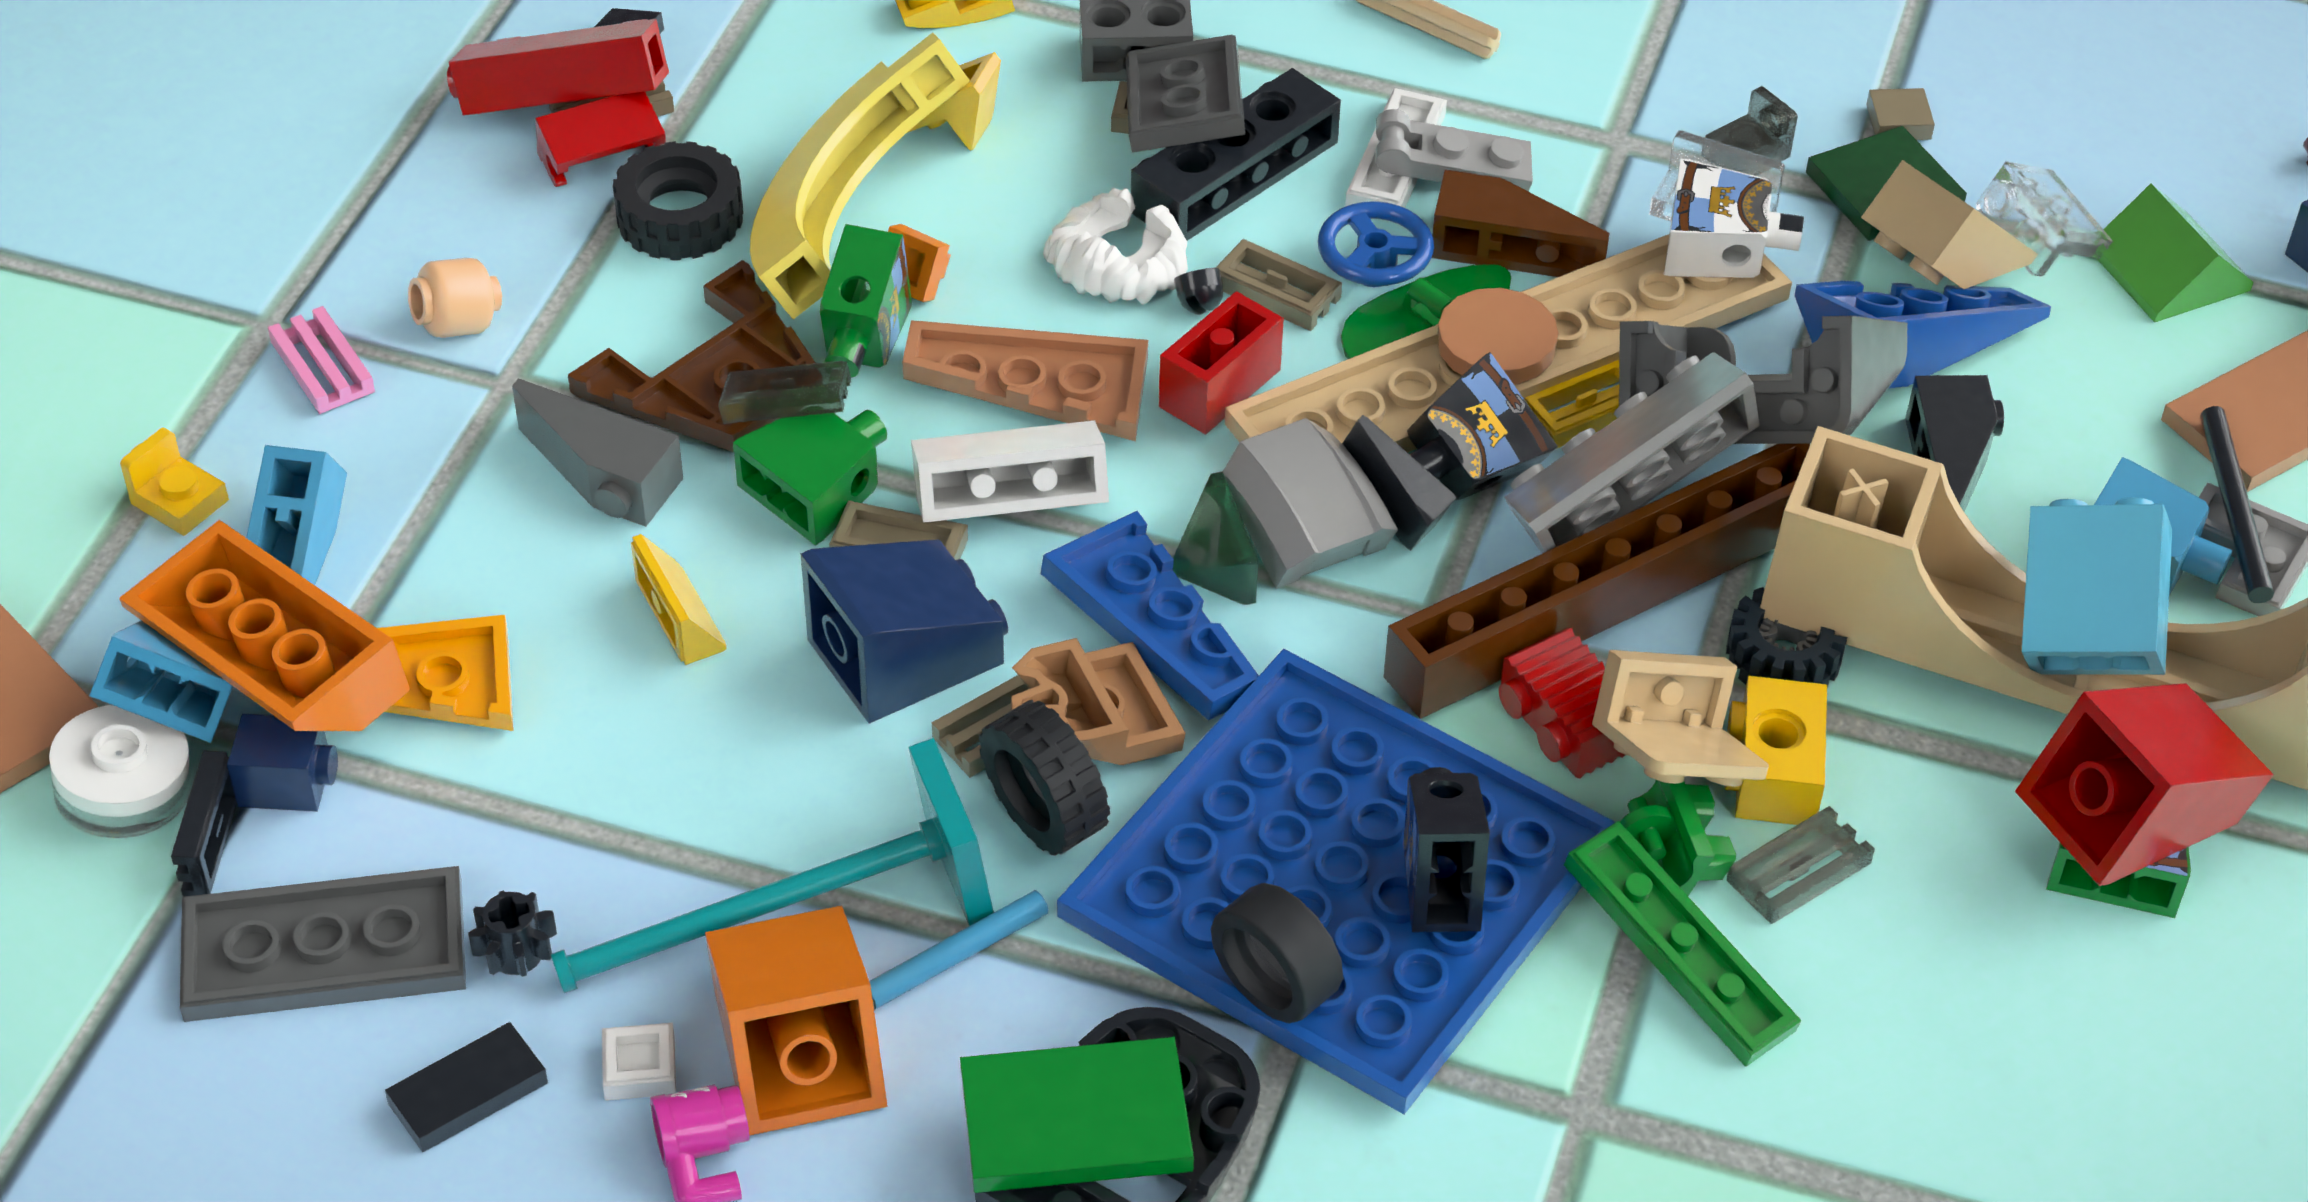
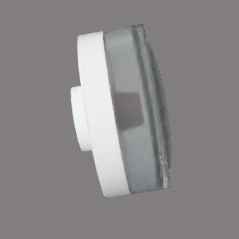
(119, 772)

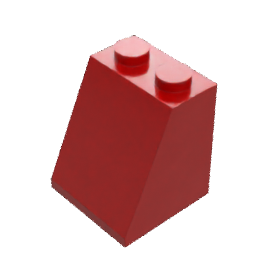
(2140, 778)

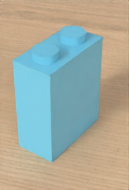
(2097, 588)

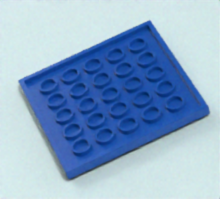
(1312, 797)

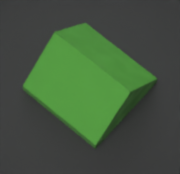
(2168, 258)

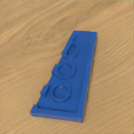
(1139, 599)

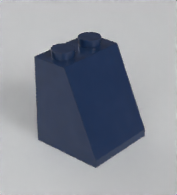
(898, 622)

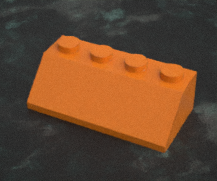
(271, 633)

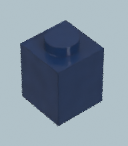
(280, 766)

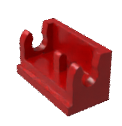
(596, 132)

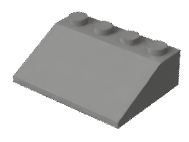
(1638, 454)

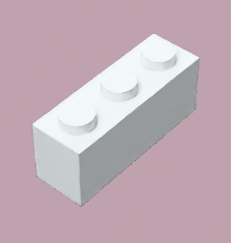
(1010, 471)

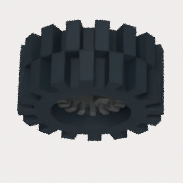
(1756, 654)

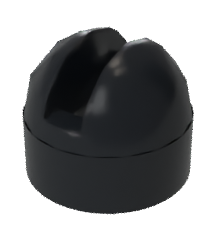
(1200, 290)

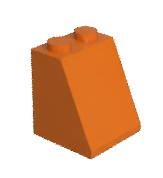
(797, 1019)

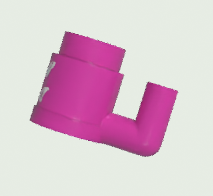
(698, 1126)

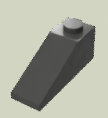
(605, 456)

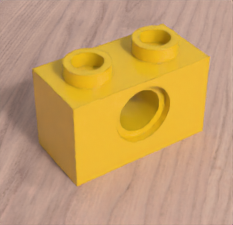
(1787, 730)

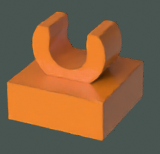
(925, 259)

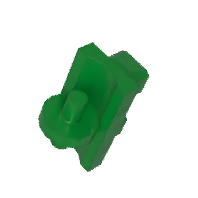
(1672, 827)

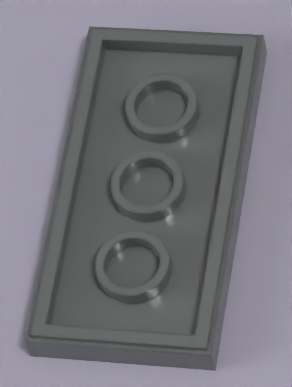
(322, 943)

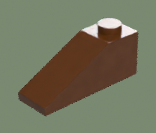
(1505, 225)

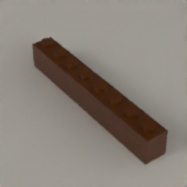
(1593, 579)

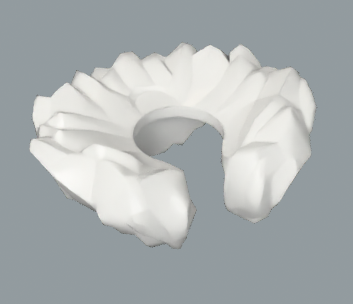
(1100, 268)

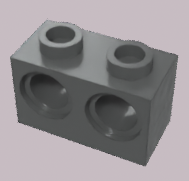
(1122, 26)

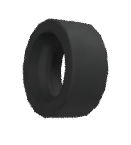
(1277, 952)

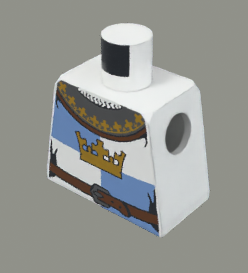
(1724, 223)

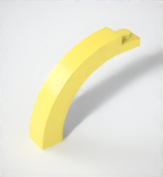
(830, 161)

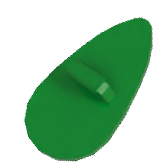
(1414, 306)

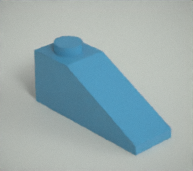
(297, 507)

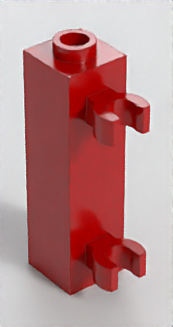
(558, 67)

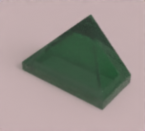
(1217, 547)

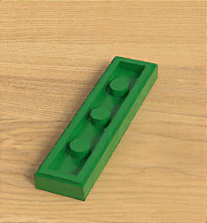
(1682, 943)

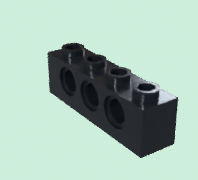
(1206, 180)

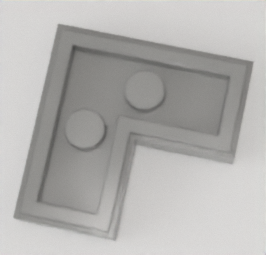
(2283, 545)

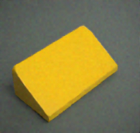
(675, 602)

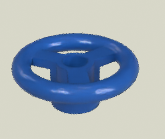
(1377, 250)

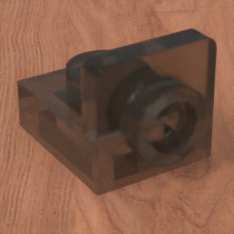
(1764, 130)

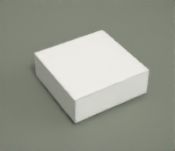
(638, 1061)

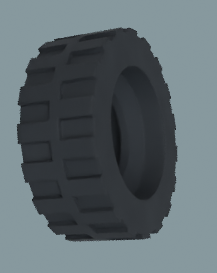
(685, 231)
(1044, 777)

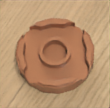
(1502, 322)

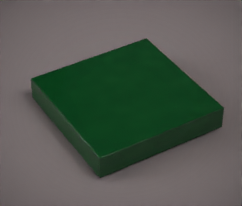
(1860, 169)

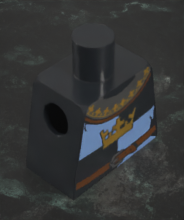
(1479, 432)
(1446, 820)

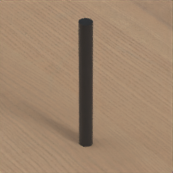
(2237, 505)

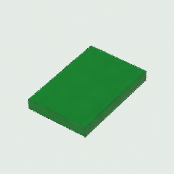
(1075, 1114)

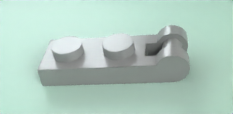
(1430, 149)

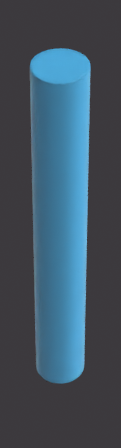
(957, 948)

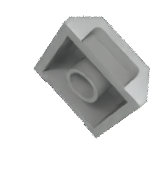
(1305, 501)

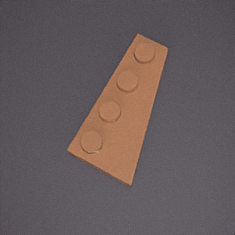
(1034, 371)

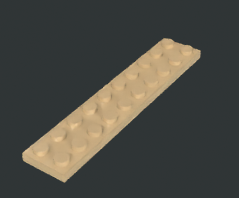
(1408, 375)

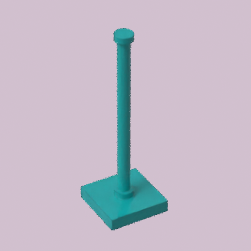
(942, 836)

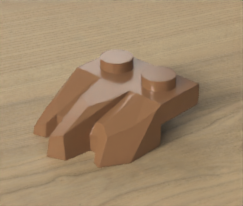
(1103, 698)

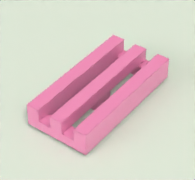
(306, 332)

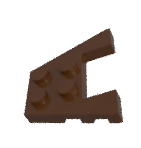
(690, 389)

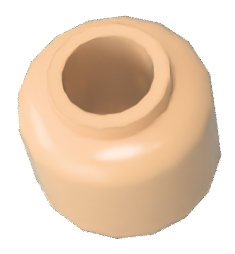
(454, 297)

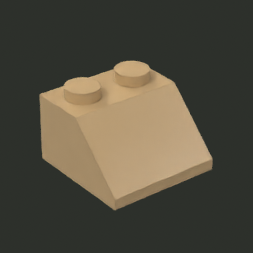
(1941, 232)

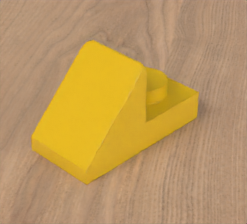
(972, 106)

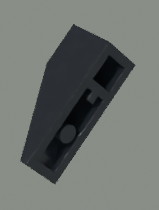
(1954, 424)

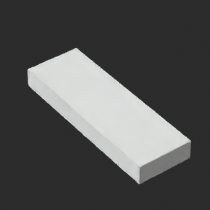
(1370, 181)

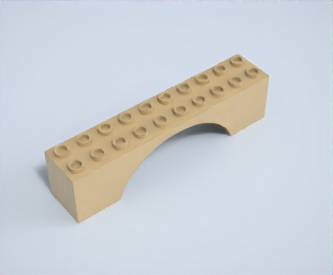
(1904, 574)

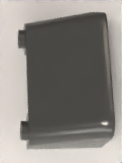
(1830, 381)

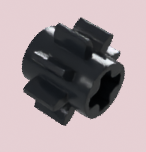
(512, 933)

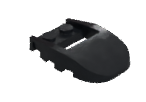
(1219, 1100)

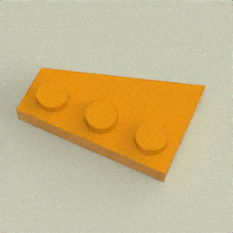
(456, 671)

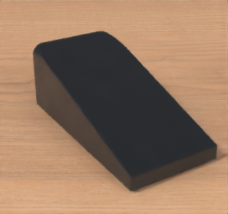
(1405, 487)

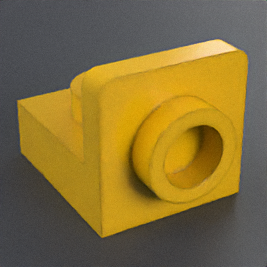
(169, 485)

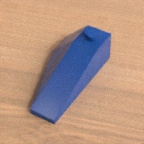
(1939, 325)

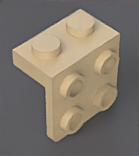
(1672, 717)

